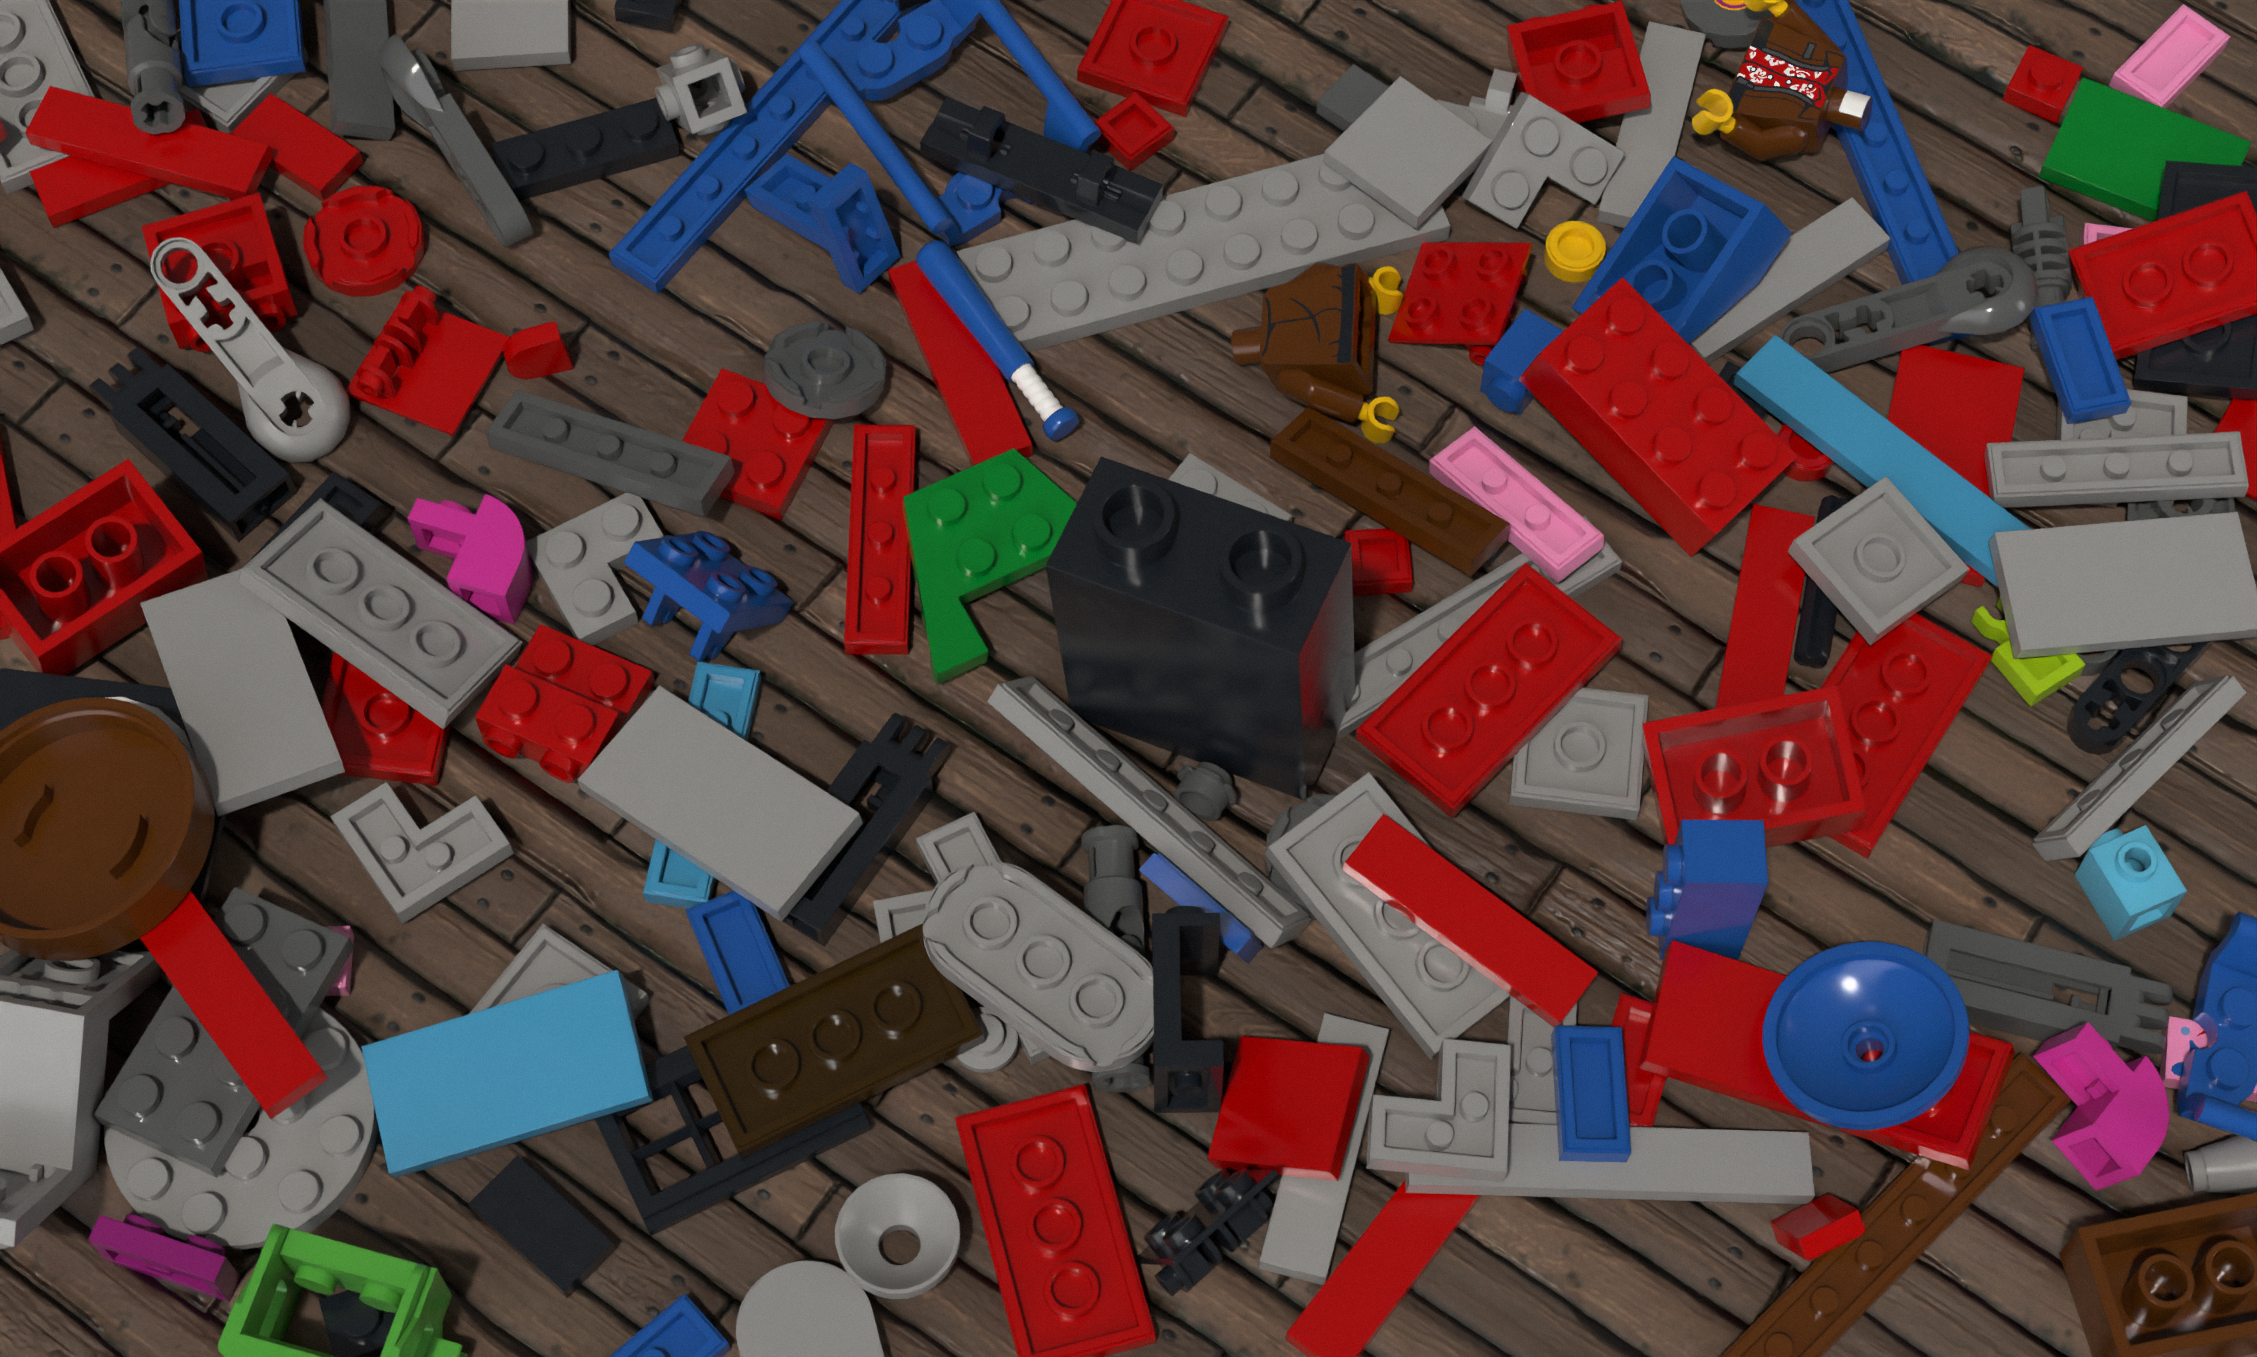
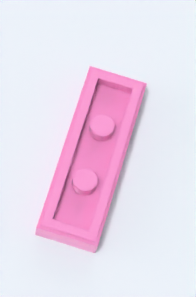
(1538, 519)

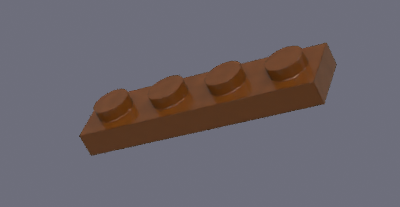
(1390, 491)

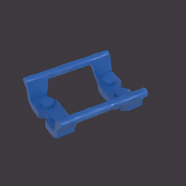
(923, 47)
(2226, 1008)

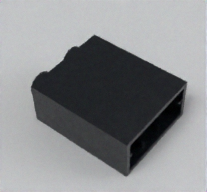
(1204, 626)

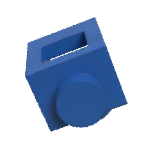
(1511, 358)

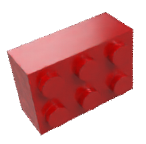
(86, 566)
(1758, 761)

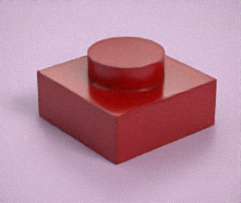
(2042, 84)

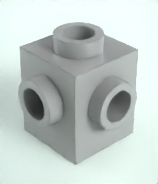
(716, 100)

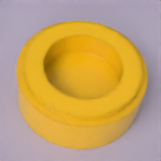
(1574, 251)

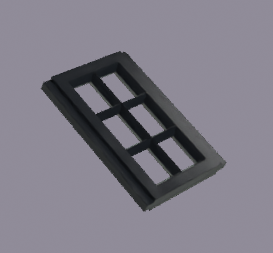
(720, 1178)

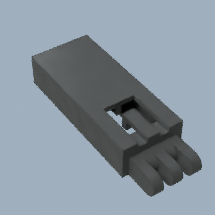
(2012, 982)

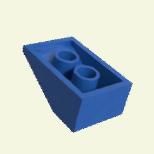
(1691, 249)

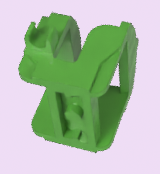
(320, 1264)

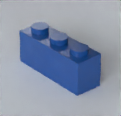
(1709, 886)

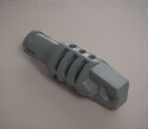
(2044, 247)

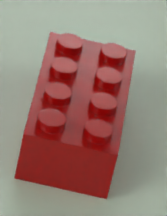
(1656, 417)

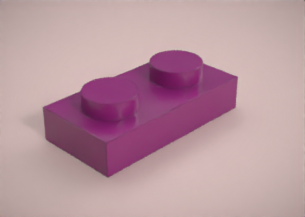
(141, 1247)

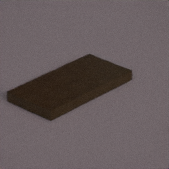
(832, 1041)

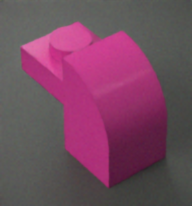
(489, 553)
(2119, 1108)

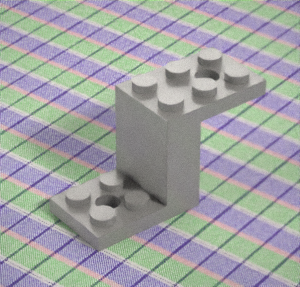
(55, 1074)

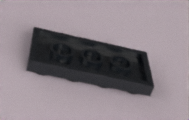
(2223, 357)

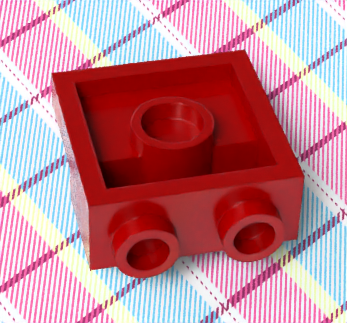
(1580, 62)
(243, 249)
(561, 703)

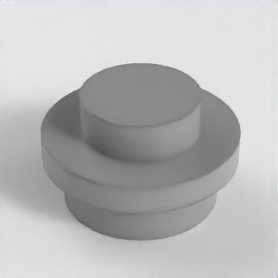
(999, 1044)

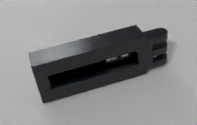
(214, 466)
(897, 804)

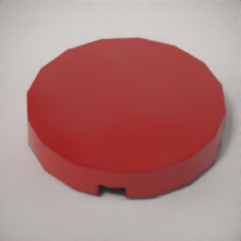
(364, 241)

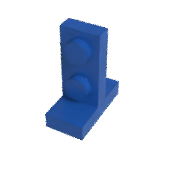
(831, 212)

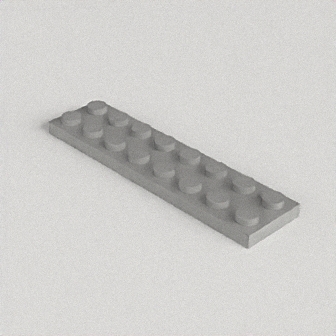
(1192, 253)

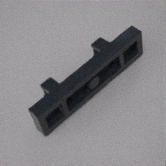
(1042, 169)

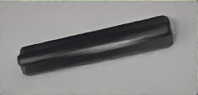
(1817, 610)

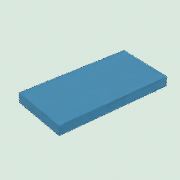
(506, 1074)

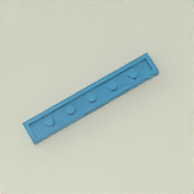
(1875, 448)

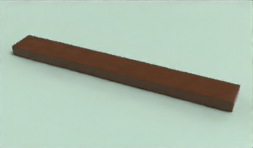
(1901, 1227)

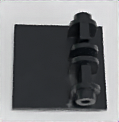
(1222, 1198)

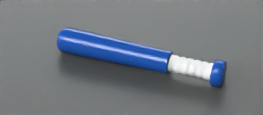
(986, 326)

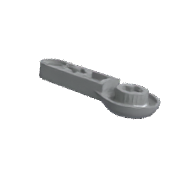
(260, 365)

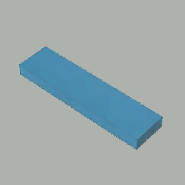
(730, 699)

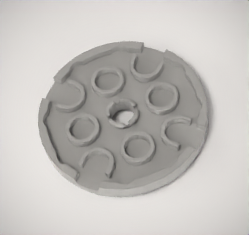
(279, 1173)

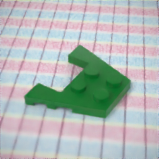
(973, 539)

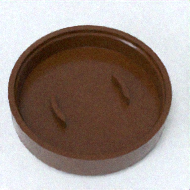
(96, 827)

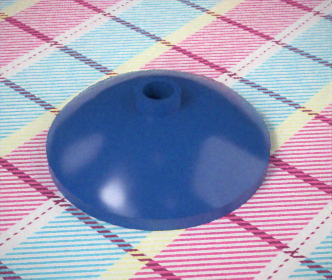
(1860, 1002)

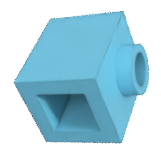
(2129, 881)

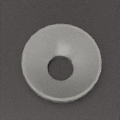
(892, 1205)

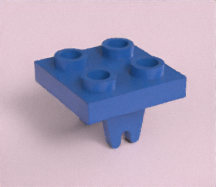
(709, 584)

